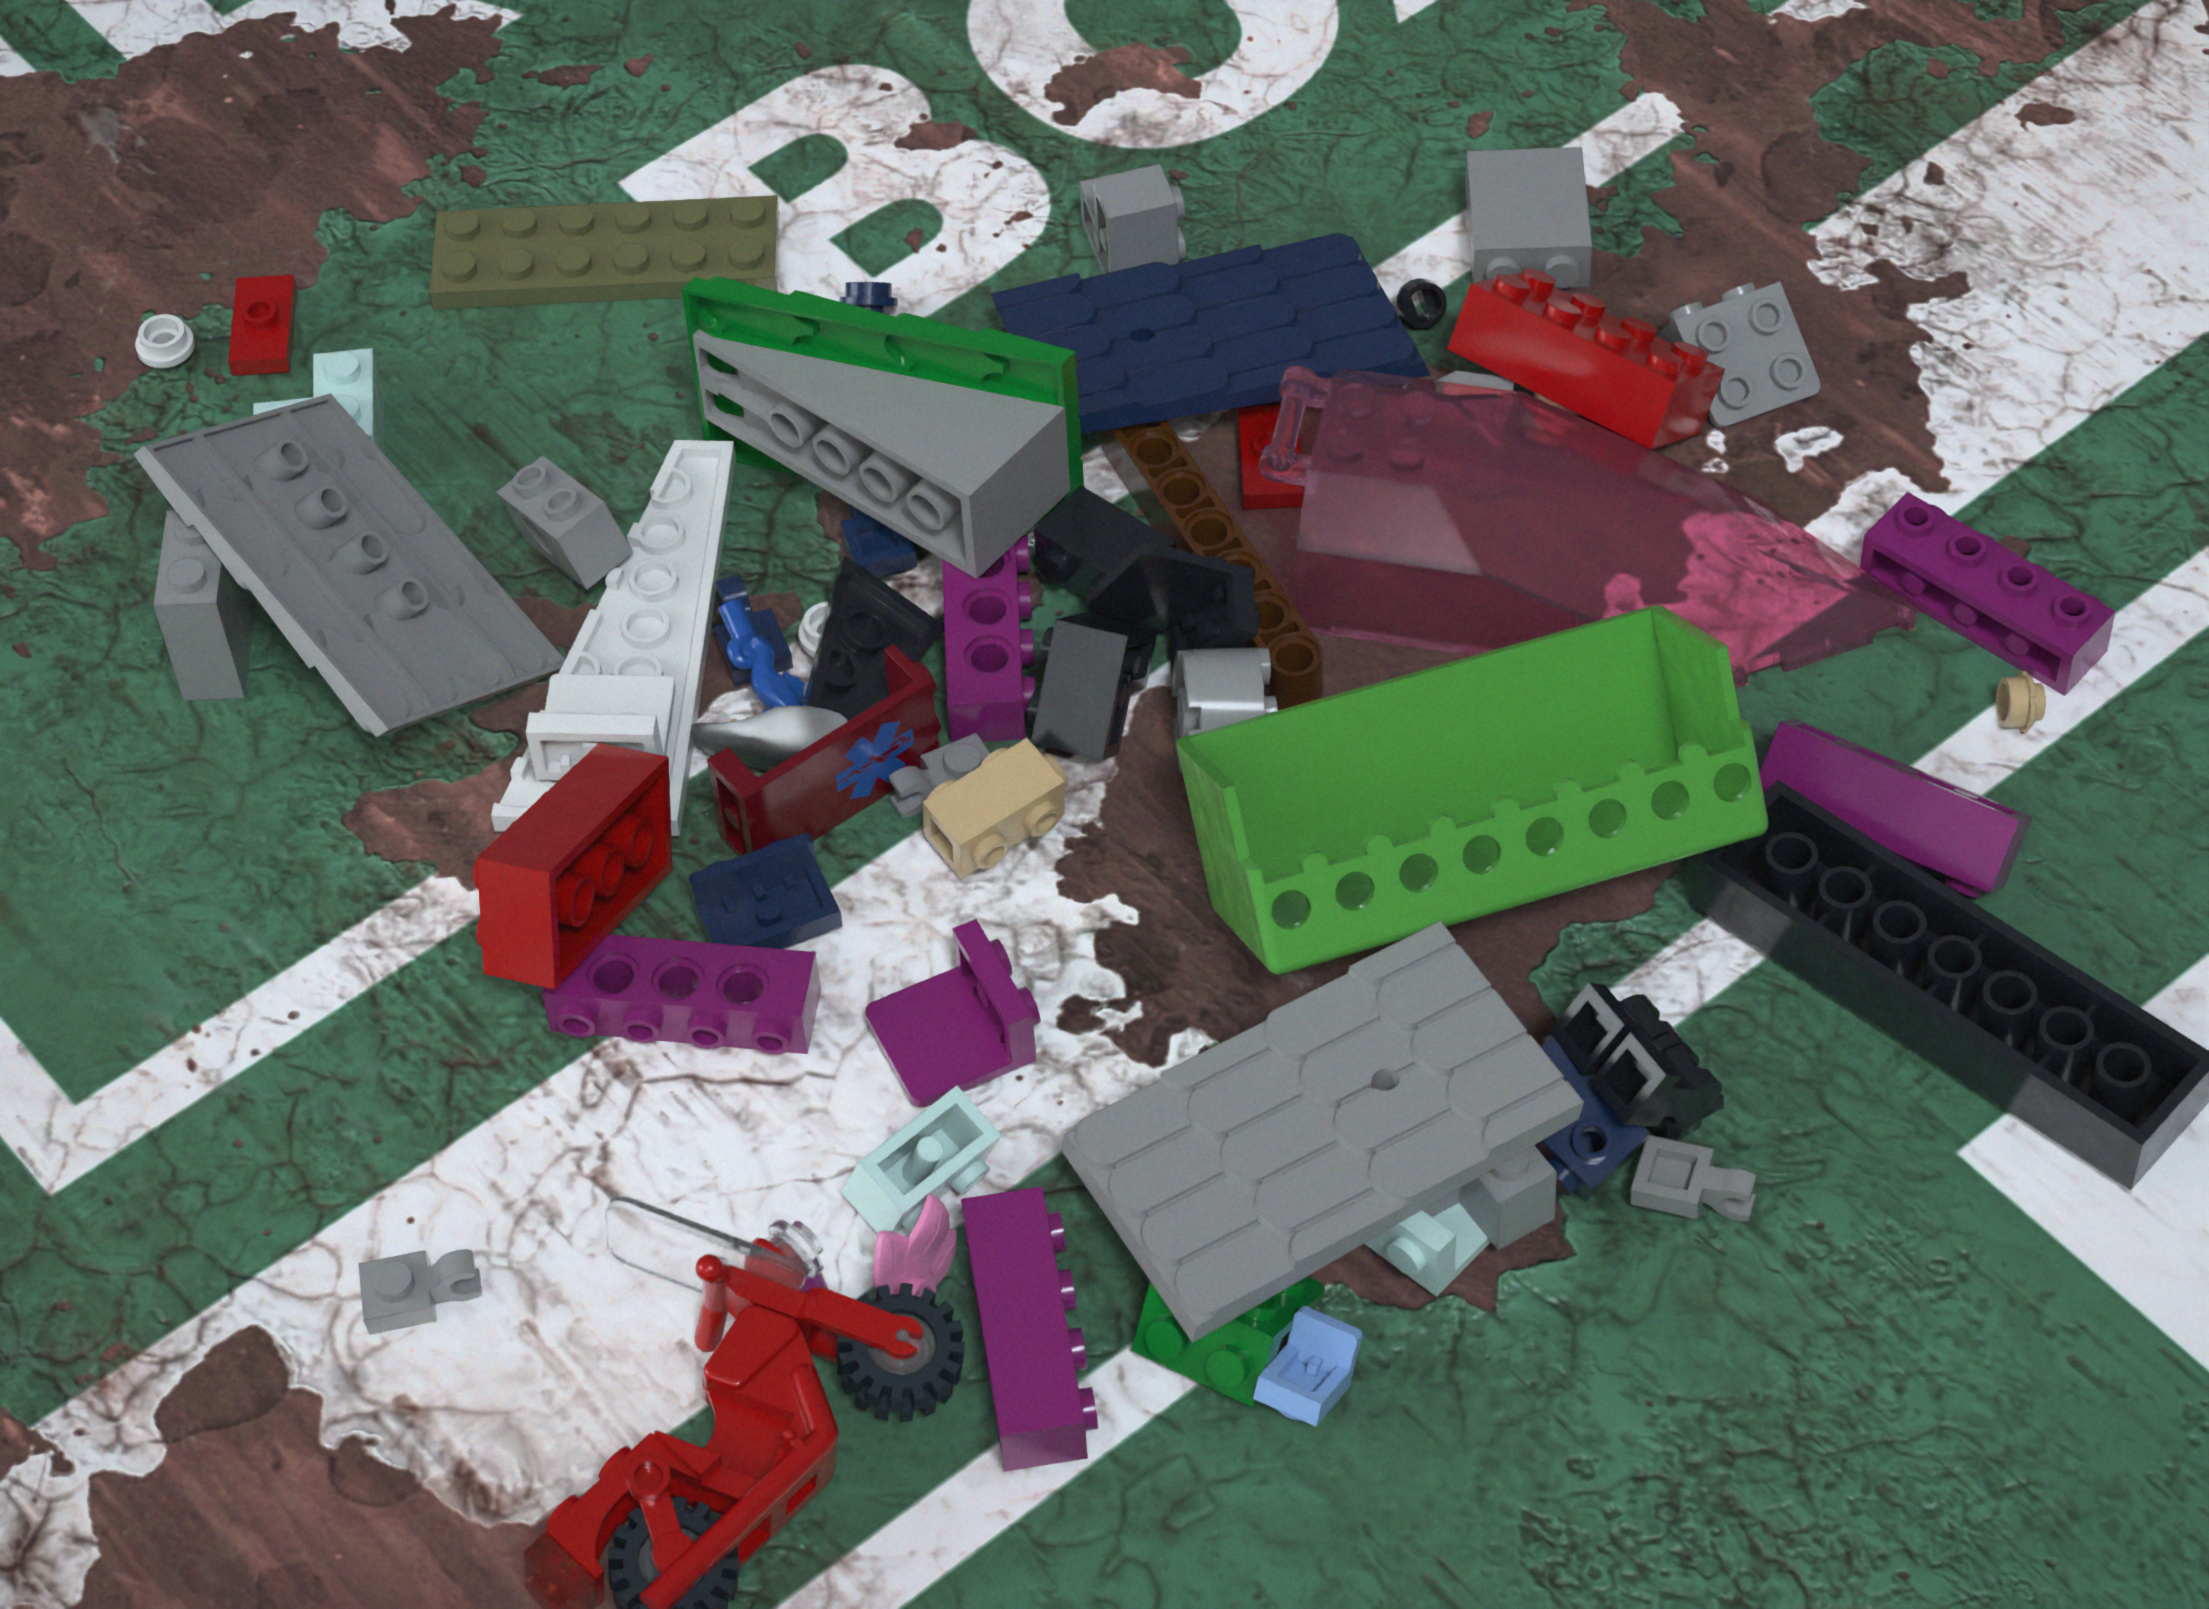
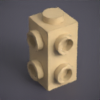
(995, 807)

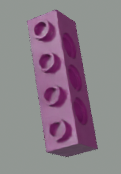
(989, 648)
(711, 976)

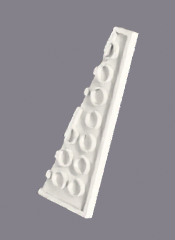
(655, 609)

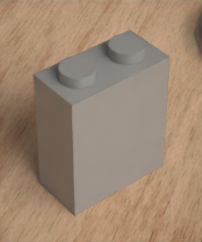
(1529, 214)
(202, 616)

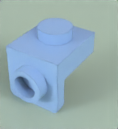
(1311, 1368)

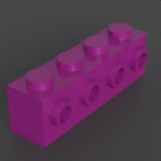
(1988, 593)
(1900, 806)
(1025, 1328)

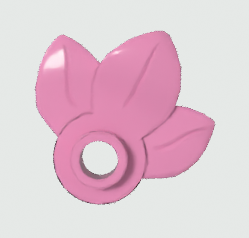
(921, 1257)

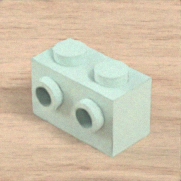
(927, 1156)

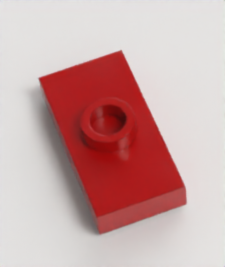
(262, 325)
(1255, 433)

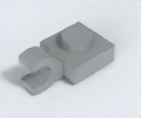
(937, 766)
(1682, 1176)
(406, 1287)

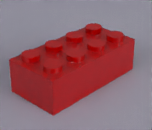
(1587, 357)
(574, 865)

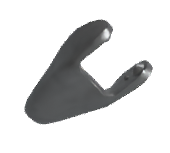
(769, 736)

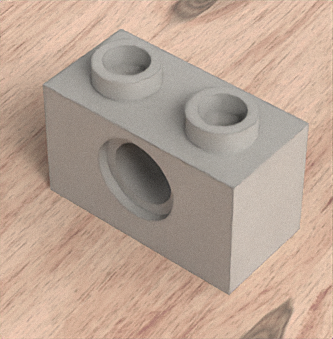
(565, 522)

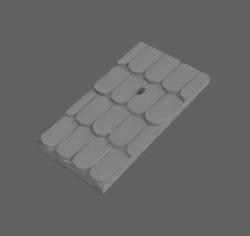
(350, 563)
(1318, 1128)

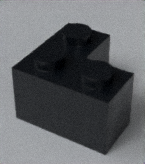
(1089, 681)

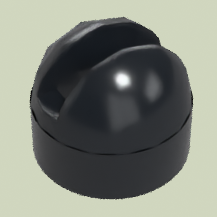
(1431, 298)

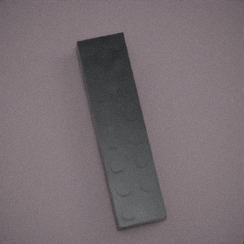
(1958, 986)

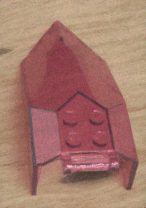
(1505, 520)

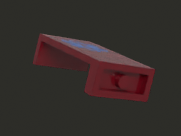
(834, 774)

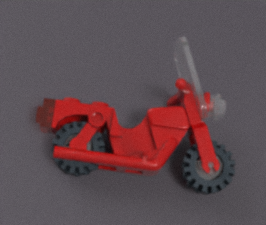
(771, 1414)

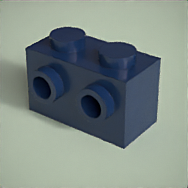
(1595, 1144)

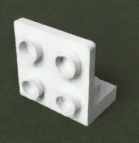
(599, 709)

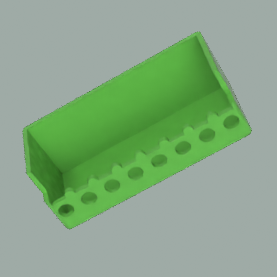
(1472, 787)

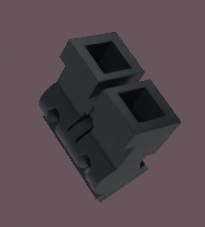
(1637, 1062)

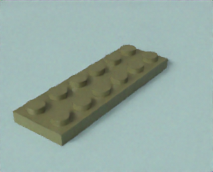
(601, 250)

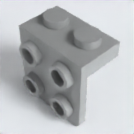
(1757, 346)

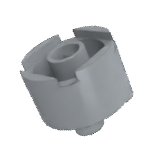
(1219, 689)

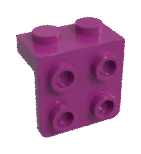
(957, 1023)

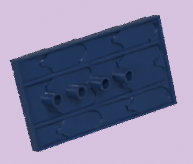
(1213, 328)

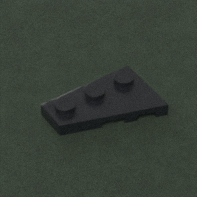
(857, 627)

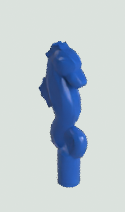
(755, 652)

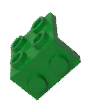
(1233, 1353)

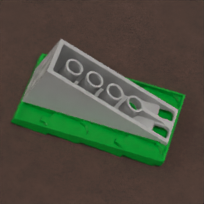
(898, 415)

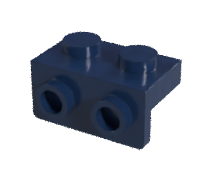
(765, 897)

